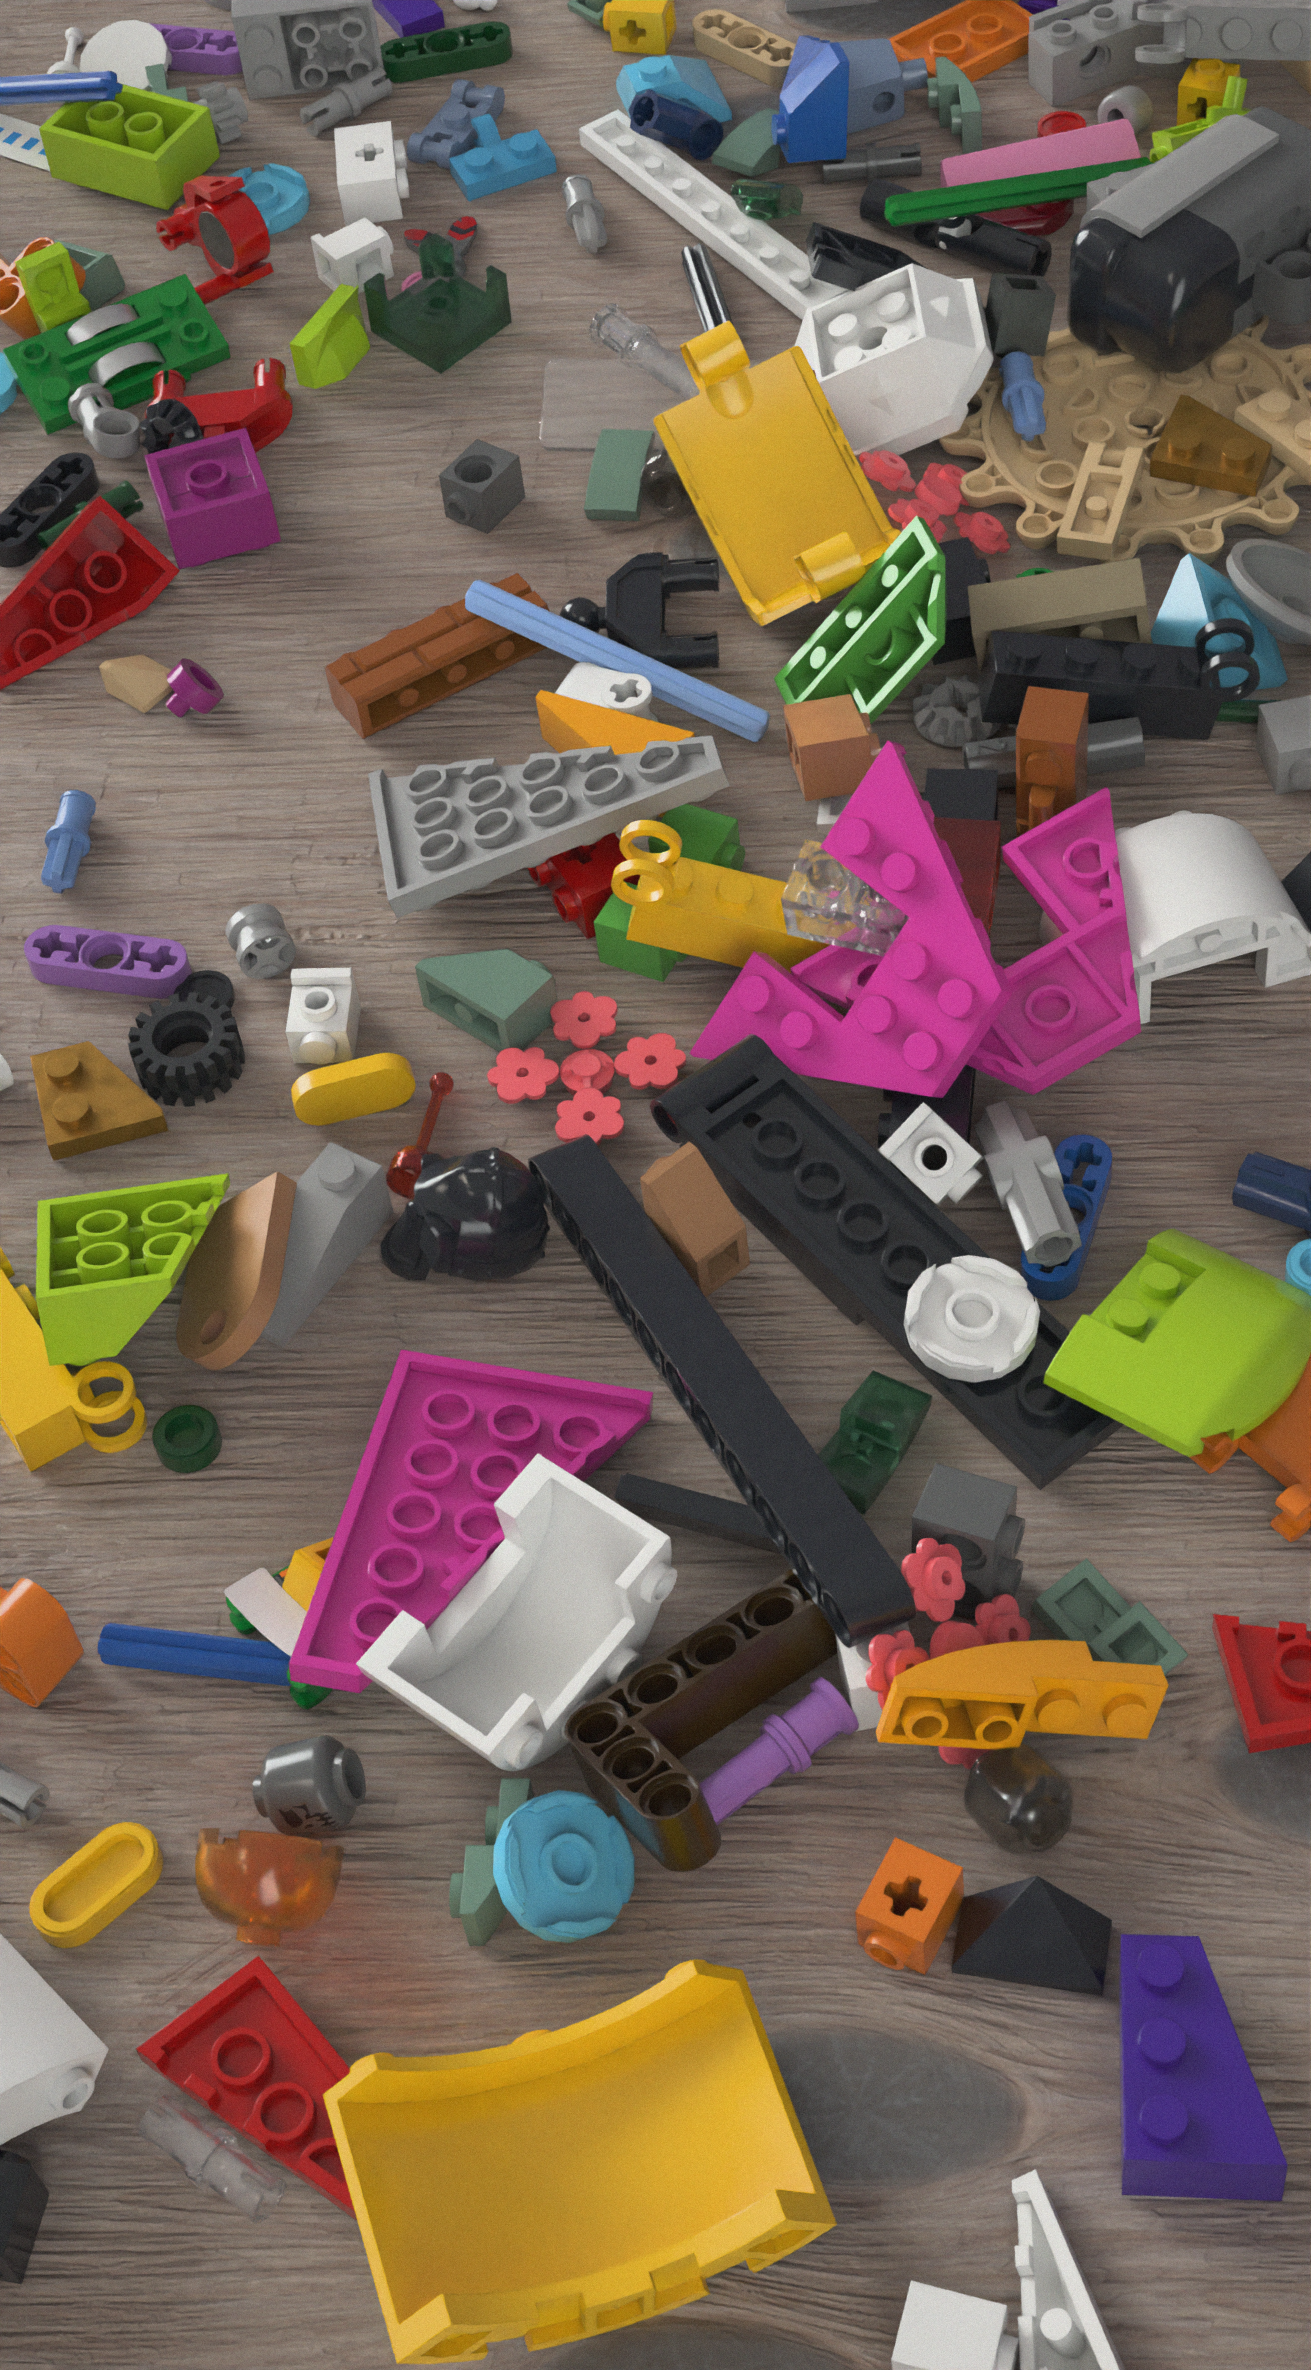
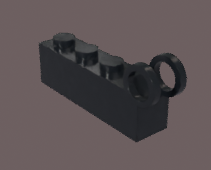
(1165, 686)

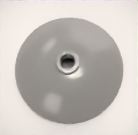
(1274, 586)

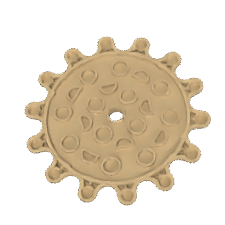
(1104, 401)

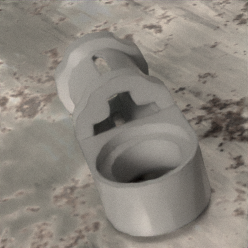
(106, 428)

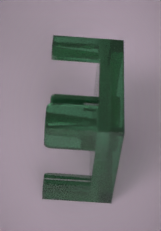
(441, 313)

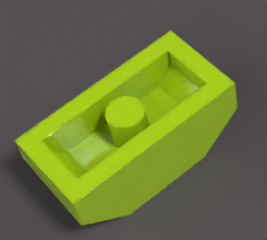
(331, 340)

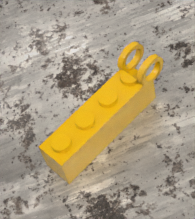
(703, 905)
(45, 1405)

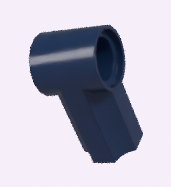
(675, 123)
(1275, 1190)

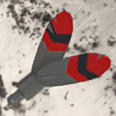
(460, 234)

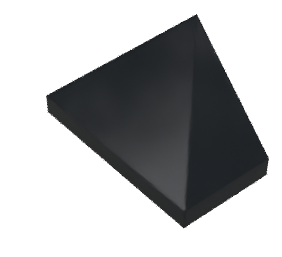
(1033, 1937)

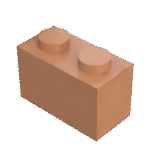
(829, 745)

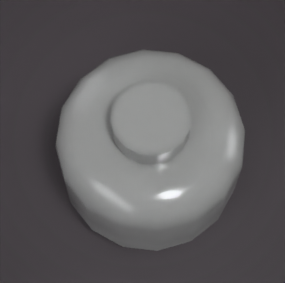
(1129, 104)

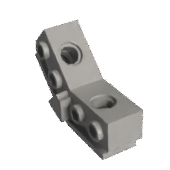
(1093, 48)

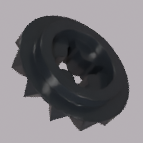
(166, 418)

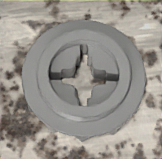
(943, 723)

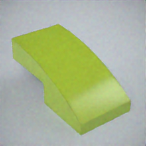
(51, 287)

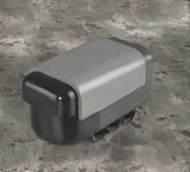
(1198, 245)

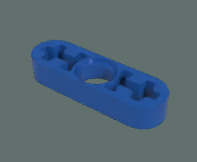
(1088, 1200)

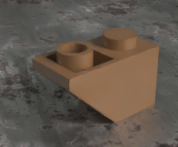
(695, 1218)

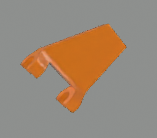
(1280, 1448)

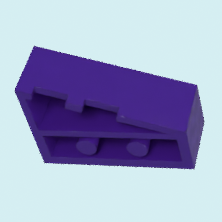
(1185, 2084)

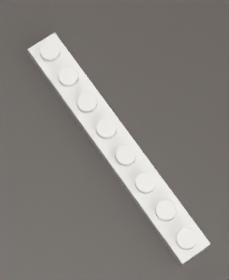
(707, 213)

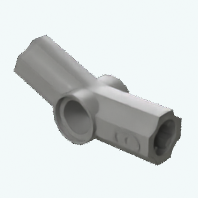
(1027, 1184)

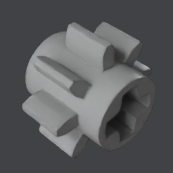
(226, 109)

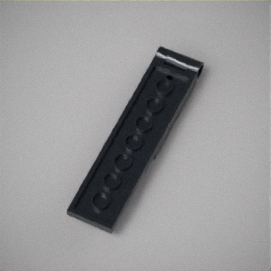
(862, 1237)

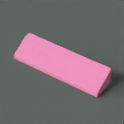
(1059, 151)

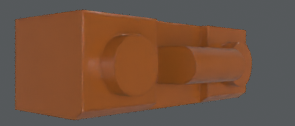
(1050, 755)

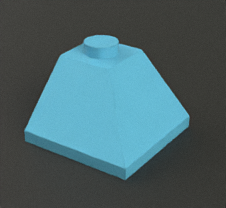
(675, 78)
(1205, 595)

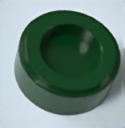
(187, 1438)

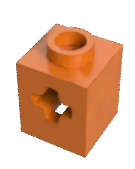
(909, 1907)

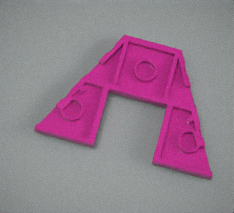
(930, 990)
(1068, 996)

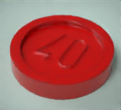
(1059, 122)

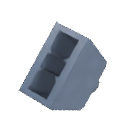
(878, 82)

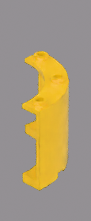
(576, 2171)

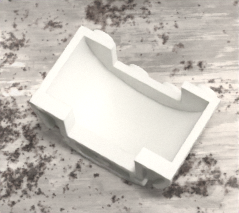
(1202, 896)
(537, 1624)

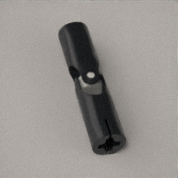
(989, 245)

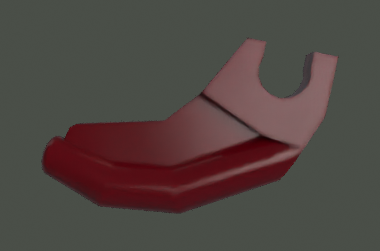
(1035, 219)

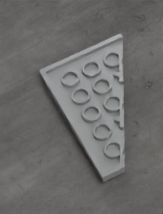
(482, 820)

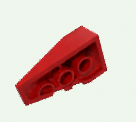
(78, 590)

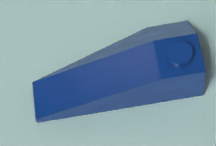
(813, 103)

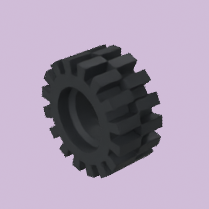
(179, 1025)

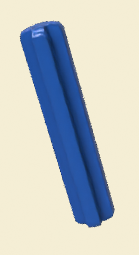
(193, 1654)

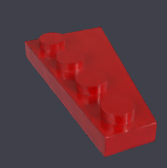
(261, 2071)

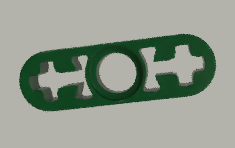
(468, 48)

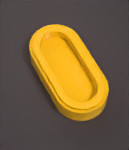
(353, 1089)
(96, 1885)

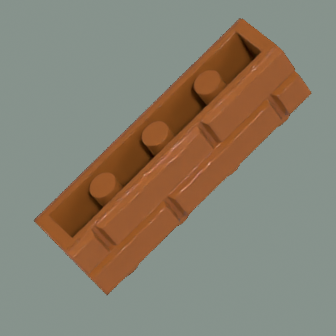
(426, 662)

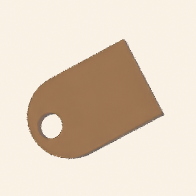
(236, 1274)

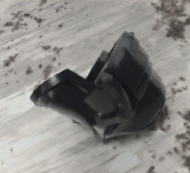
(469, 1219)

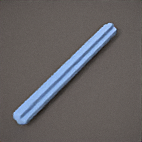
(592, 647)

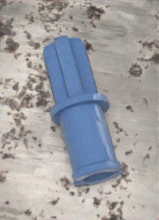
(1022, 395)
(68, 840)

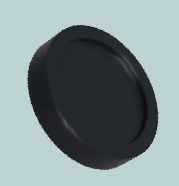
(207, 983)

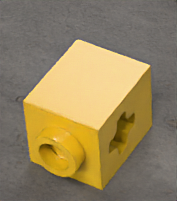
(640, 25)
(1203, 87)

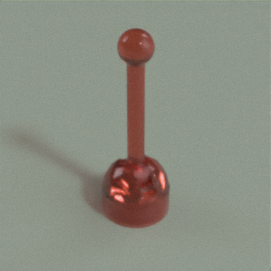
(410, 1156)

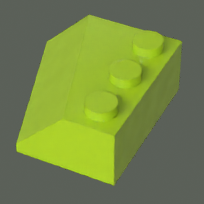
(114, 1260)

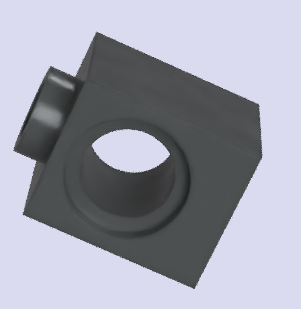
(482, 486)

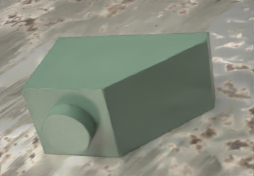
(490, 995)

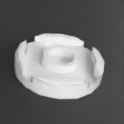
(126, 50)
(971, 1319)

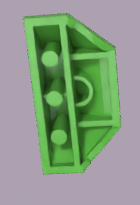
(878, 631)

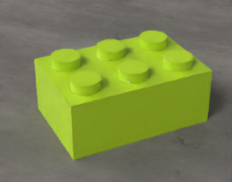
(131, 146)

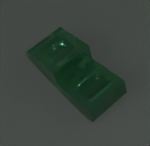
(874, 1436)

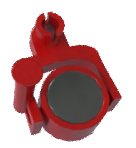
(226, 229)

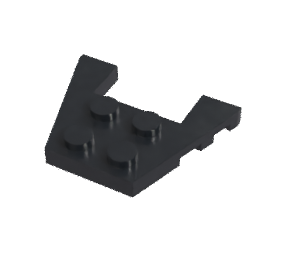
(849, 259)

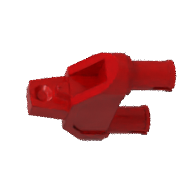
(261, 410)

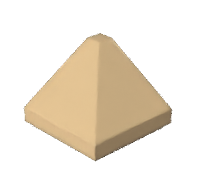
(136, 681)

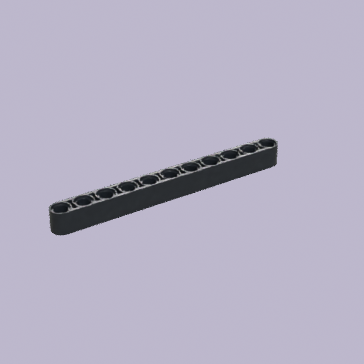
(724, 1395)

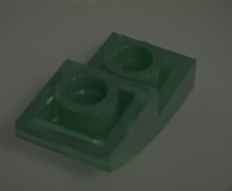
(766, 199)

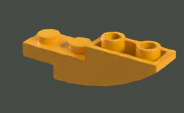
(1010, 1688)

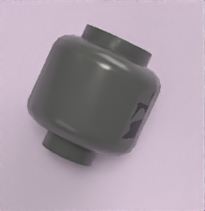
(309, 1786)

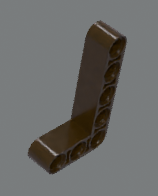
(650, 1719)

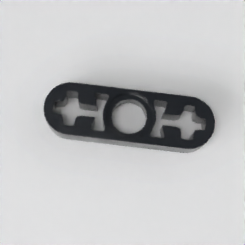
(61, 484)

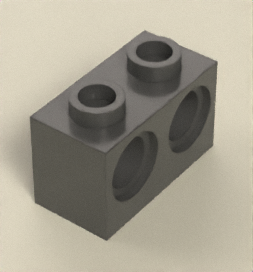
(983, 1526)

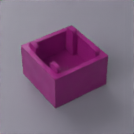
(213, 498)

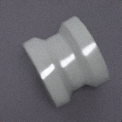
(260, 941)

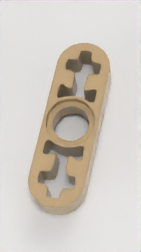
(724, 36)

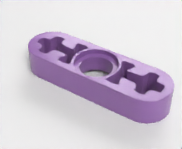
(201, 50)
(147, 969)

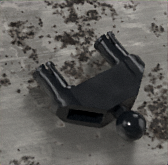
(637, 609)

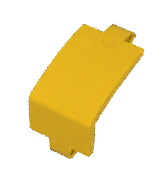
(772, 476)

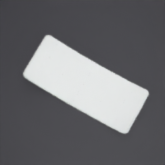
(268, 1608)

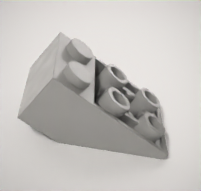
(304, 44)

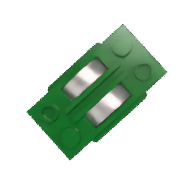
(118, 349)

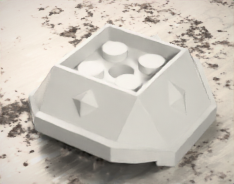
(899, 357)

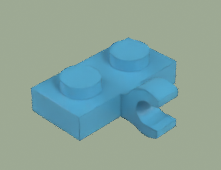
(500, 163)

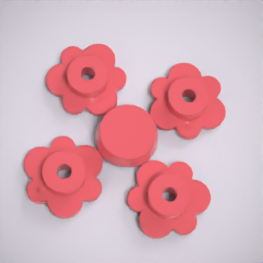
(937, 495)
(588, 1071)
(935, 1586)

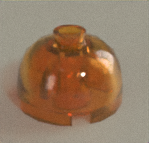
(266, 1882)

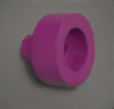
(192, 688)

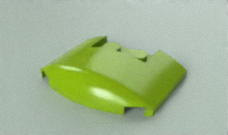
(1188, 1345)

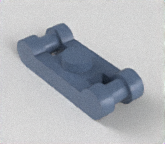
(451, 128)

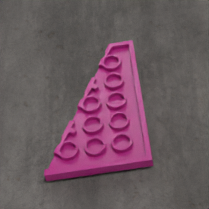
(428, 1488)

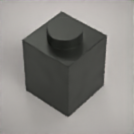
(1019, 314)

